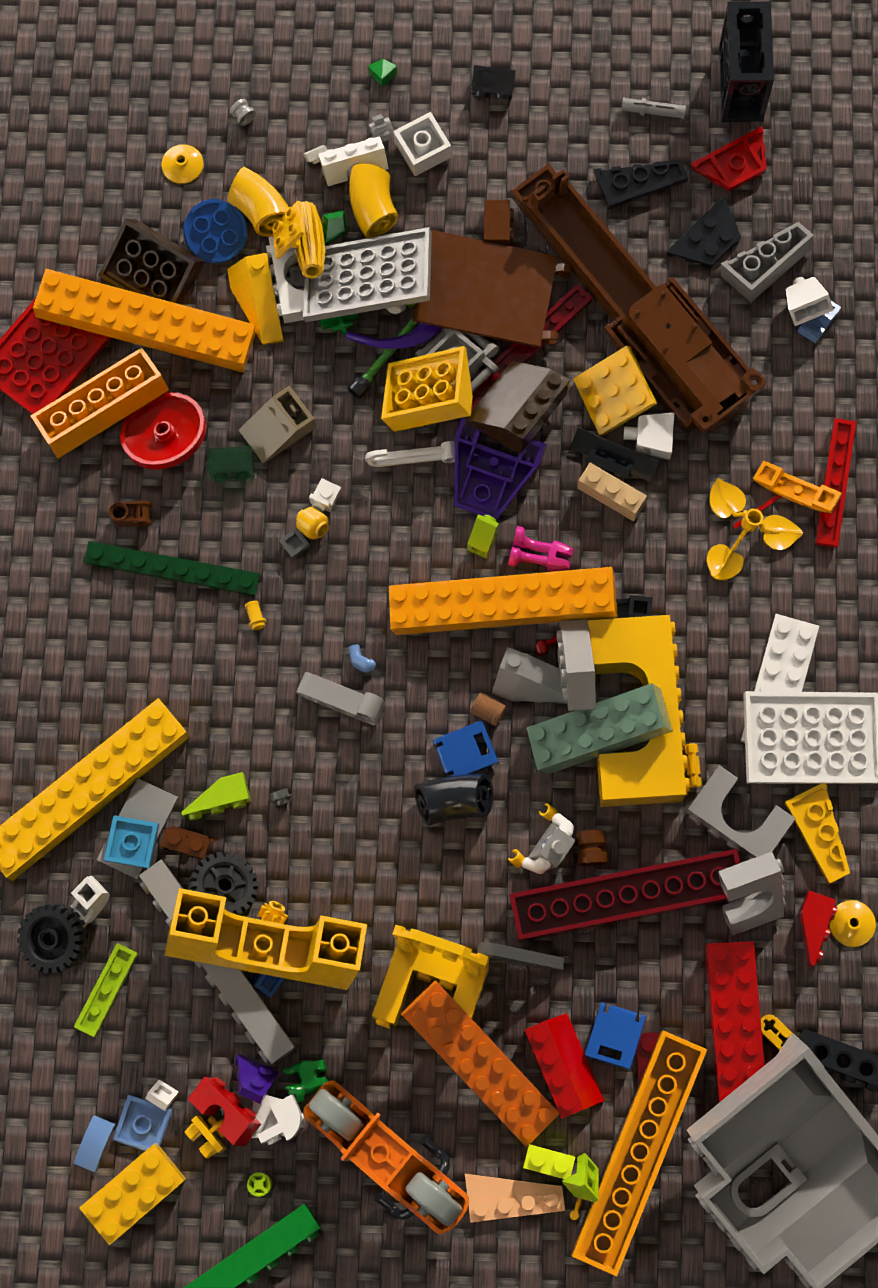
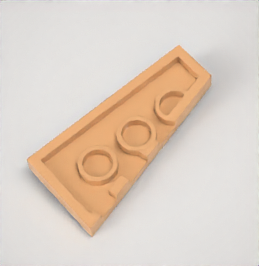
(506, 1198)

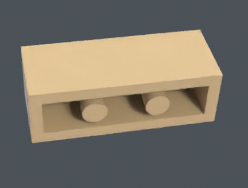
(611, 491)

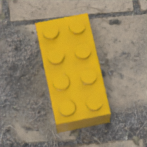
(132, 1193)

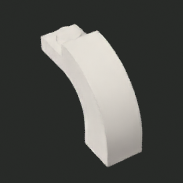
(89, 899)

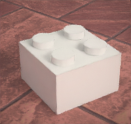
(422, 144)

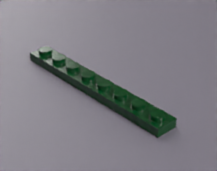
(172, 568)

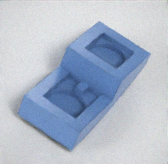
(816, 327)
(94, 1143)

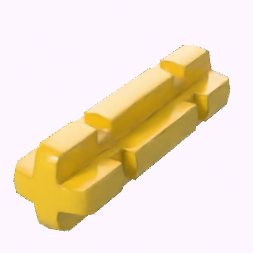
(693, 768)

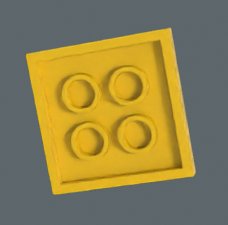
(614, 391)

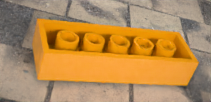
(100, 402)

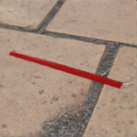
(762, 507)

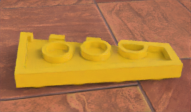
(820, 831)

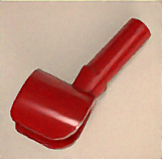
(541, 647)

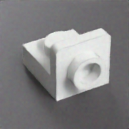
(325, 495)

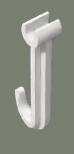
(382, 458)

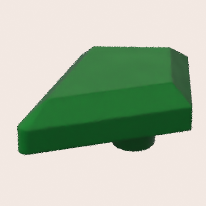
(333, 226)

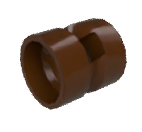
(591, 847)

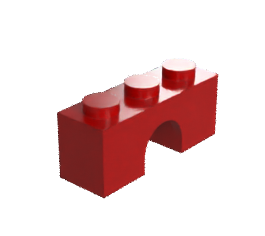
(239, 1121)

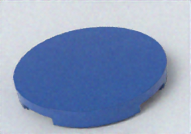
(215, 231)

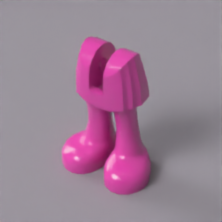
(552, 549)

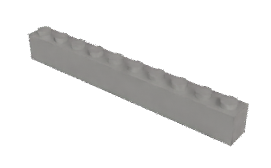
(231, 982)

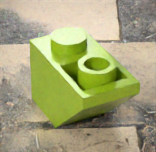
(483, 536)

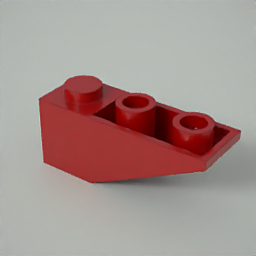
(814, 919)

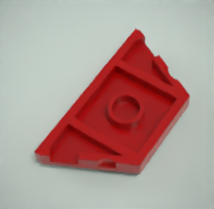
(735, 162)

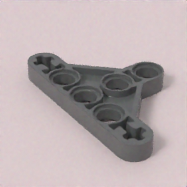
(511, 955)

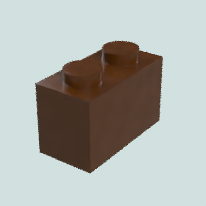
(497, 221)

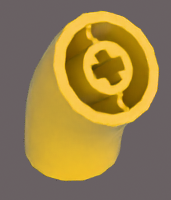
(371, 199)
(257, 201)

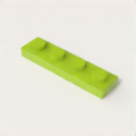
(106, 990)

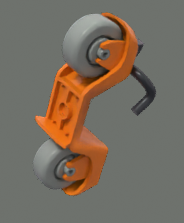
(389, 1159)

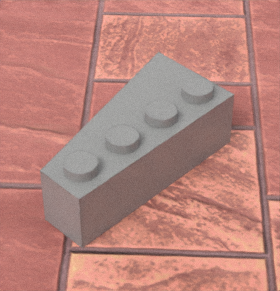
(761, 266)

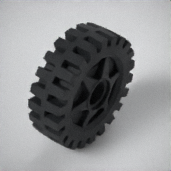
(229, 871)
(36, 939)

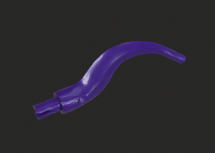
(419, 335)

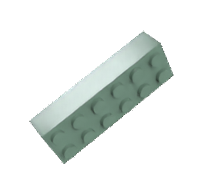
(603, 730)

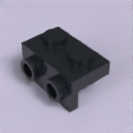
(493, 81)

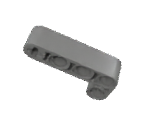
(360, 706)

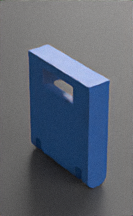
(461, 752)
(618, 1032)

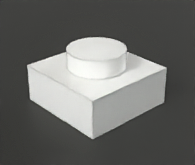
(313, 155)
(161, 1095)

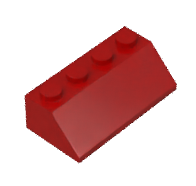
(563, 1065)

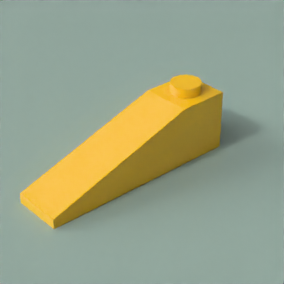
(254, 291)

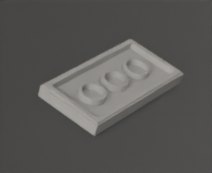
(146, 804)

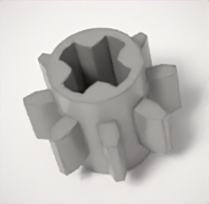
(381, 127)

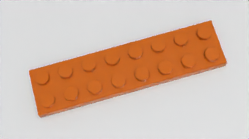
(480, 1063)

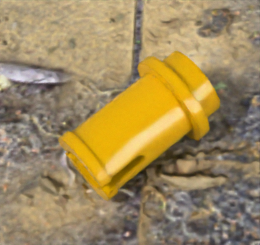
(256, 619)

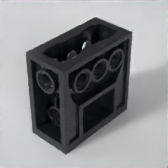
(746, 61)

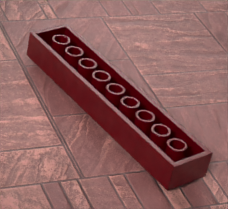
(620, 896)

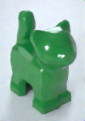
(309, 1078)

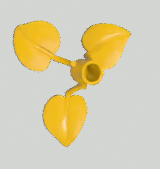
(728, 500)

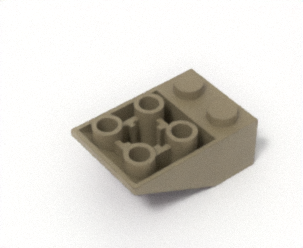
(277, 425)

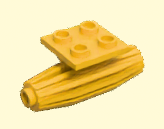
(301, 230)

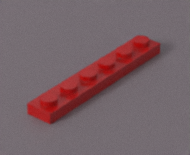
(836, 478)

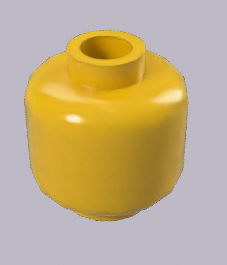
(312, 523)

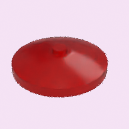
(164, 431)

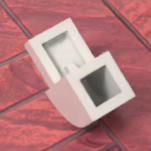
(289, 1121)

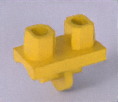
(199, 1127)

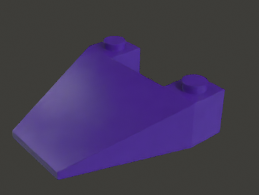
(488, 477)

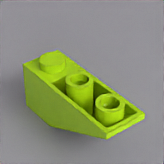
(223, 794)

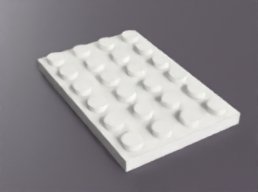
(811, 737)

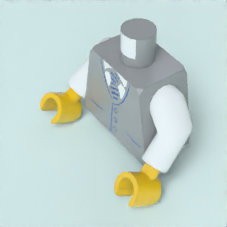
(551, 847)

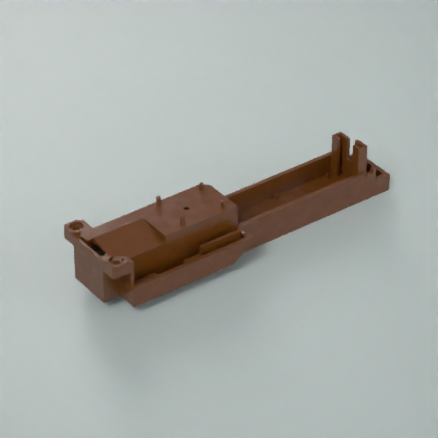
(685, 365)

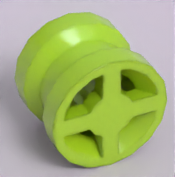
(256, 1182)

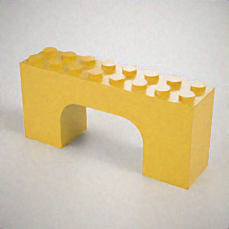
(646, 651)
(316, 954)

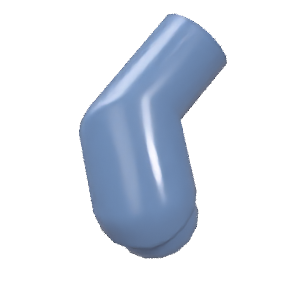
(360, 662)

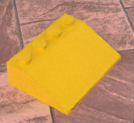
(427, 390)

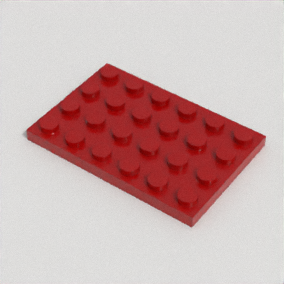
(44, 359)

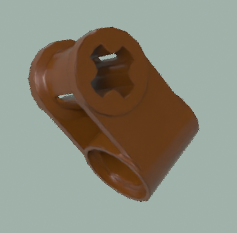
(136, 513)

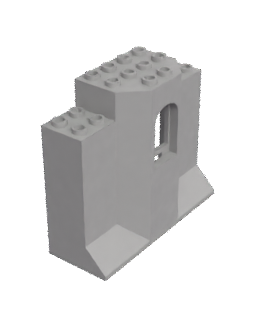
(830, 1204)

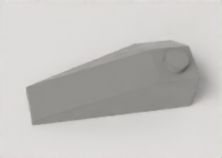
(527, 679)

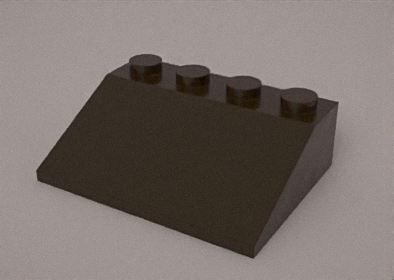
(150, 263)
(519, 404)

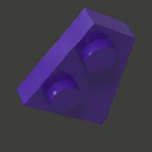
(254, 1078)

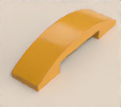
(795, 489)

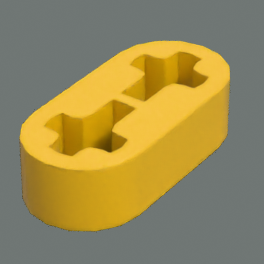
(779, 1027)

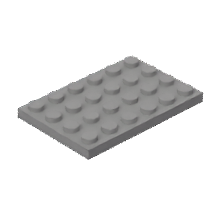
(371, 275)

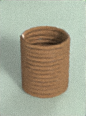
(487, 709)

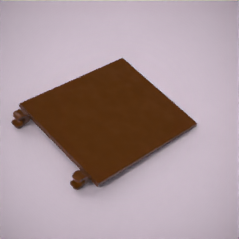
(490, 289)

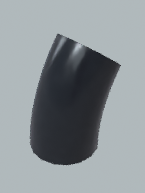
(454, 798)

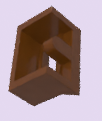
(187, 842)

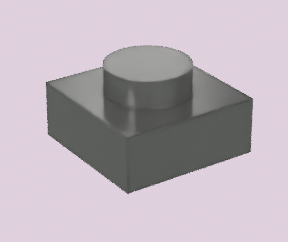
(294, 543)

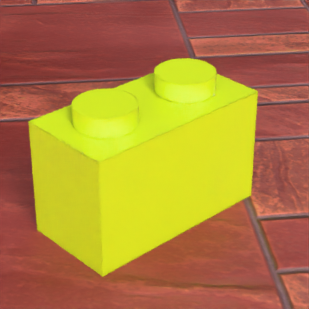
(549, 1162)

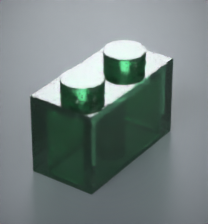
(231, 463)

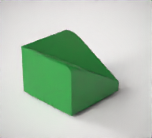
(382, 71)

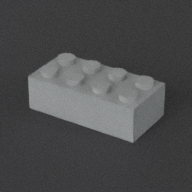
(576, 665)

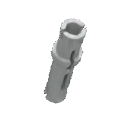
(653, 108)

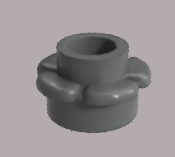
(280, 797)

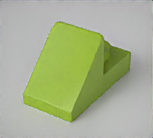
(585, 1181)

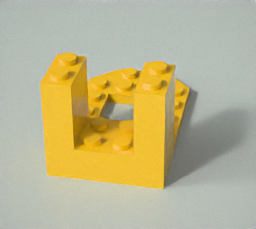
(429, 959)

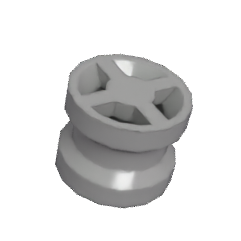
(242, 112)

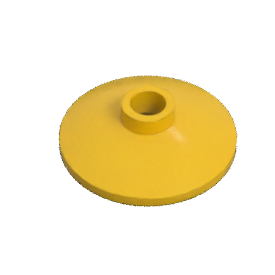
(182, 172)
(850, 935)

